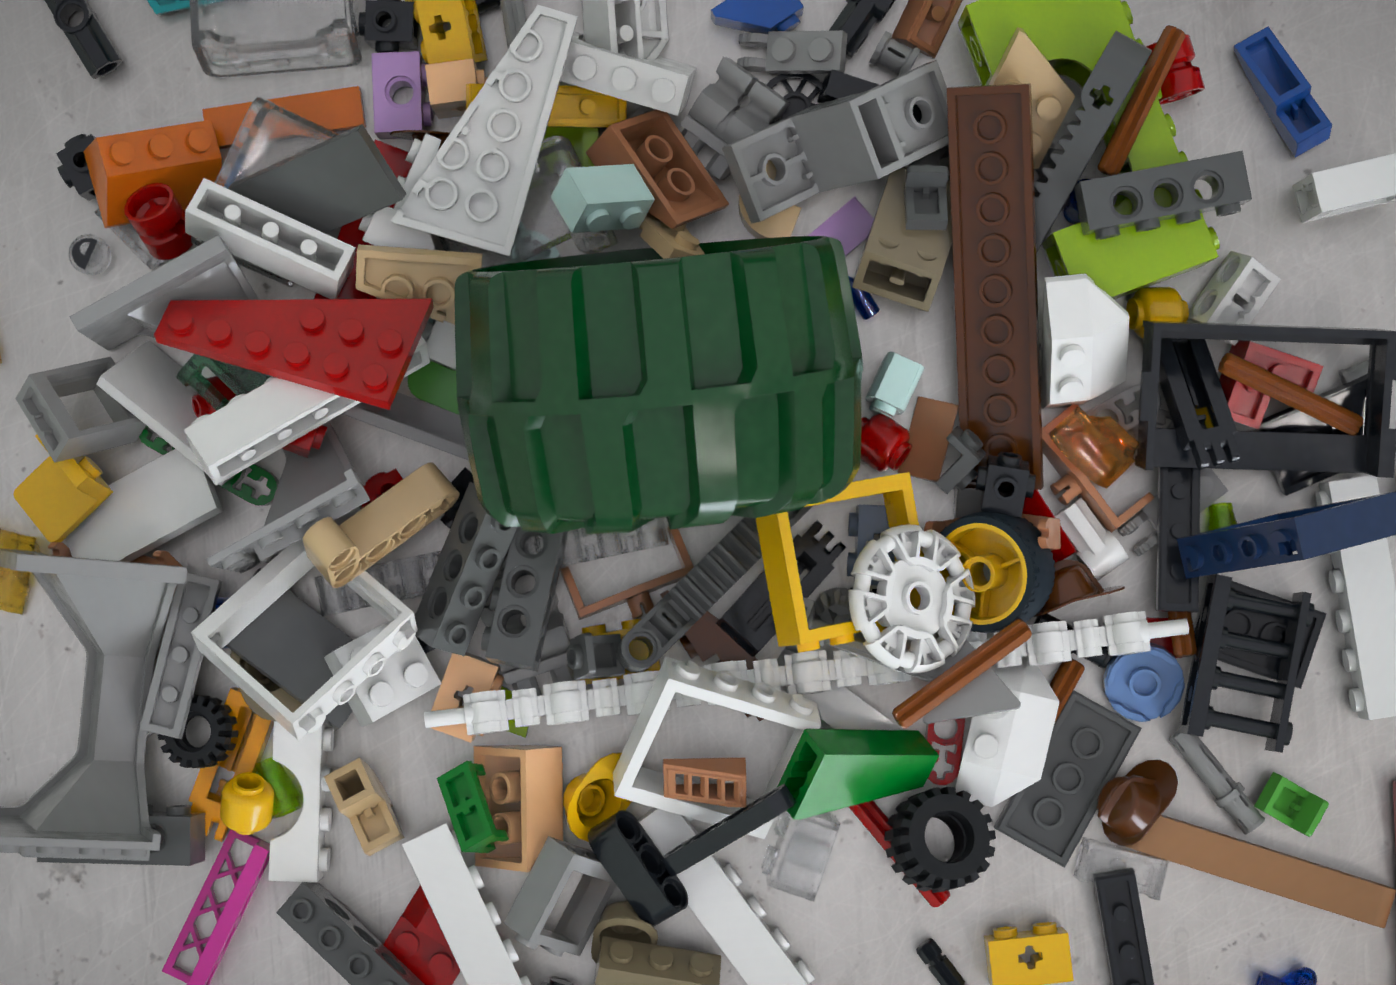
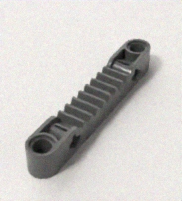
(1118, 70)
(696, 593)

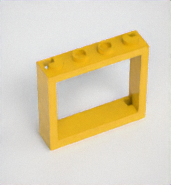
(783, 572)

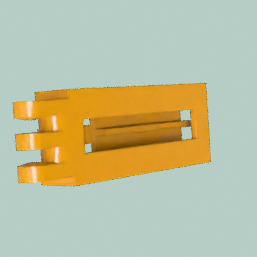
(248, 751)

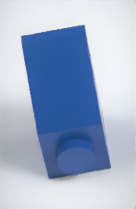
(758, 15)

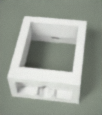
(1346, 188)

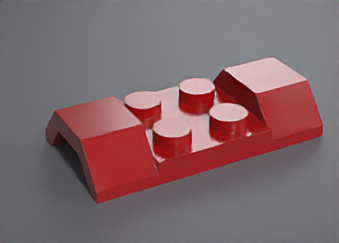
(422, 945)

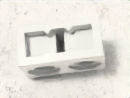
(1234, 292)

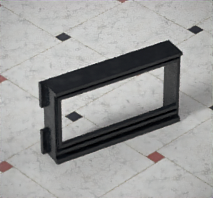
(1278, 451)

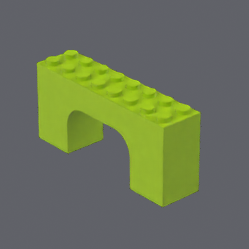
(1072, 40)

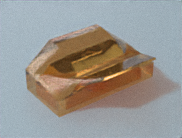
(1095, 446)

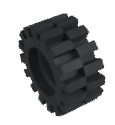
(219, 740)

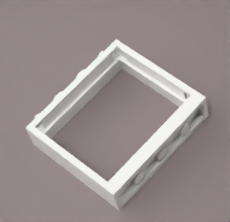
(263, 591)
(720, 688)

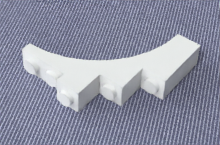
(382, 232)

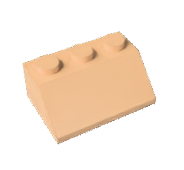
(524, 799)

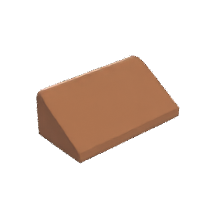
(926, 24)
(928, 433)

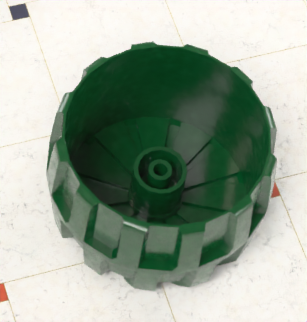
(660, 384)

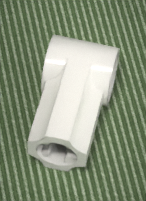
(1093, 544)

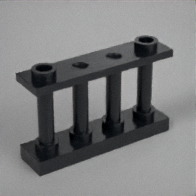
(1206, 676)

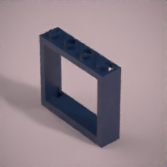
(1275, 537)

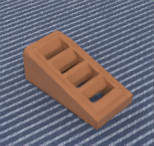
(716, 768)

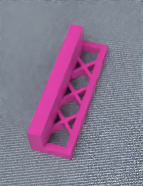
(229, 918)

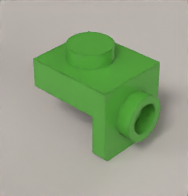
(1291, 804)

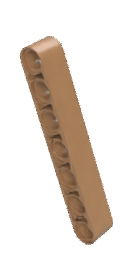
(1268, 870)

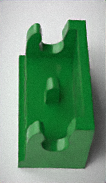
(469, 808)

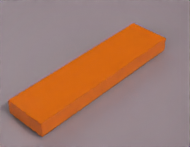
(333, 109)

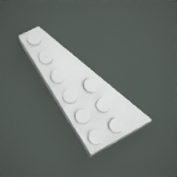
(489, 159)

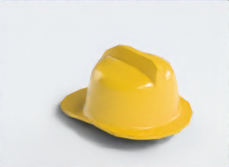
(591, 797)

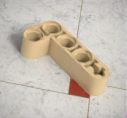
(380, 526)

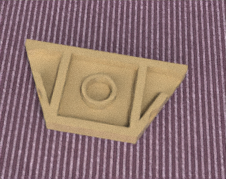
(1050, 94)

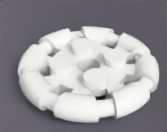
(892, 601)

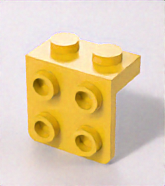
(62, 494)

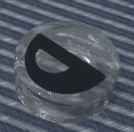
(90, 254)

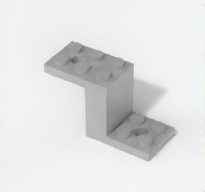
(841, 142)

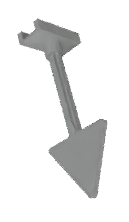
(980, 697)

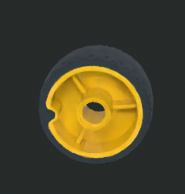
(1018, 568)

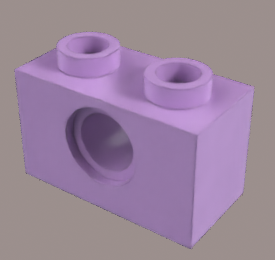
(389, 74)

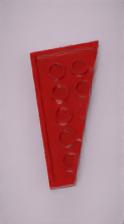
(324, 344)

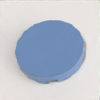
(1144, 684)

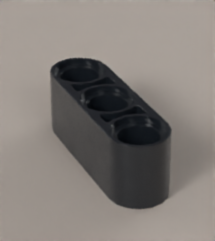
(636, 868)

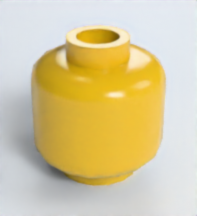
(1155, 305)
(247, 803)

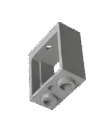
(54, 424)
(543, 889)

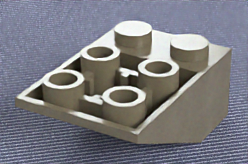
(901, 261)

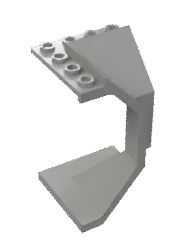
(308, 486)
(99, 796)

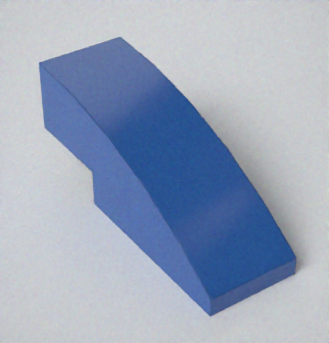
(1283, 92)

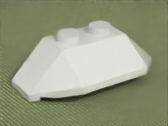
(626, 26)
(1081, 341)
(1010, 747)

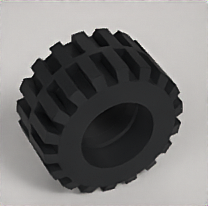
(969, 834)

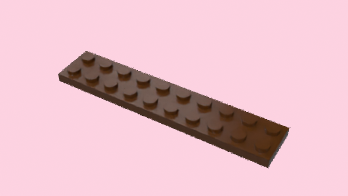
(996, 269)

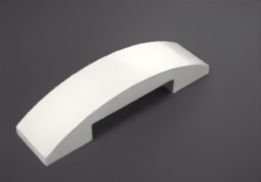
(843, 708)

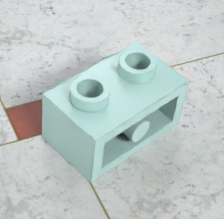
(602, 198)

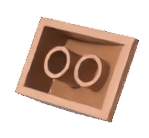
(666, 164)

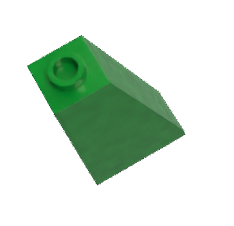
(854, 767)

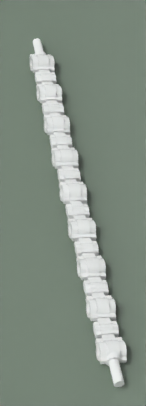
(802, 674)

